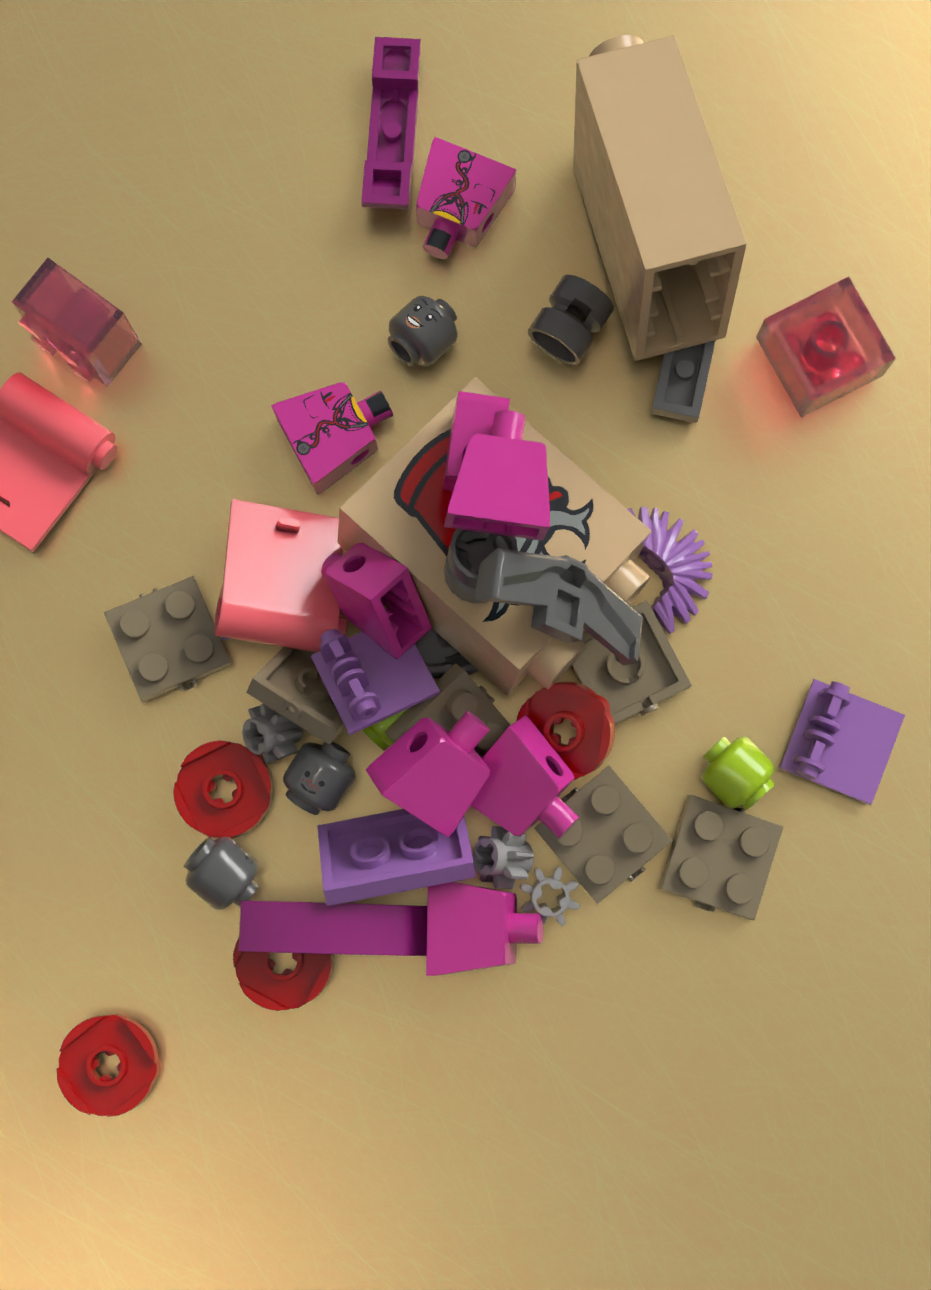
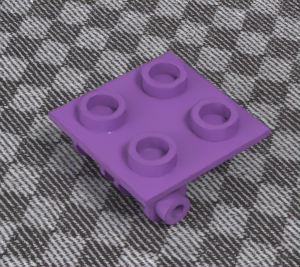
(369, 681)
(842, 741)

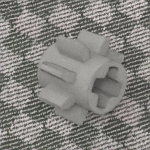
(270, 734)
(502, 858)
(563, 899)

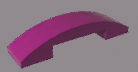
(392, 123)
(333, 928)

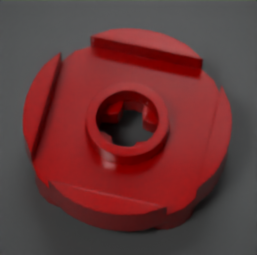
(587, 714)
(197, 781)
(282, 990)
(80, 1059)

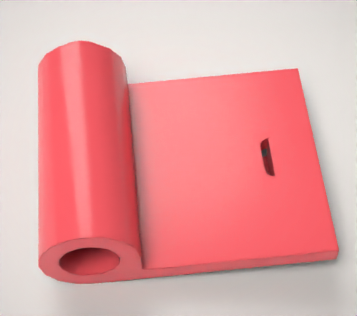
(44, 458)
(275, 577)

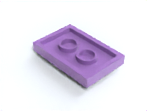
(389, 856)

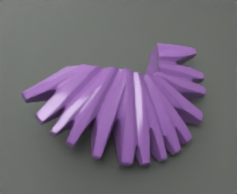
(675, 566)

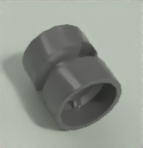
(575, 313)
(464, 558)

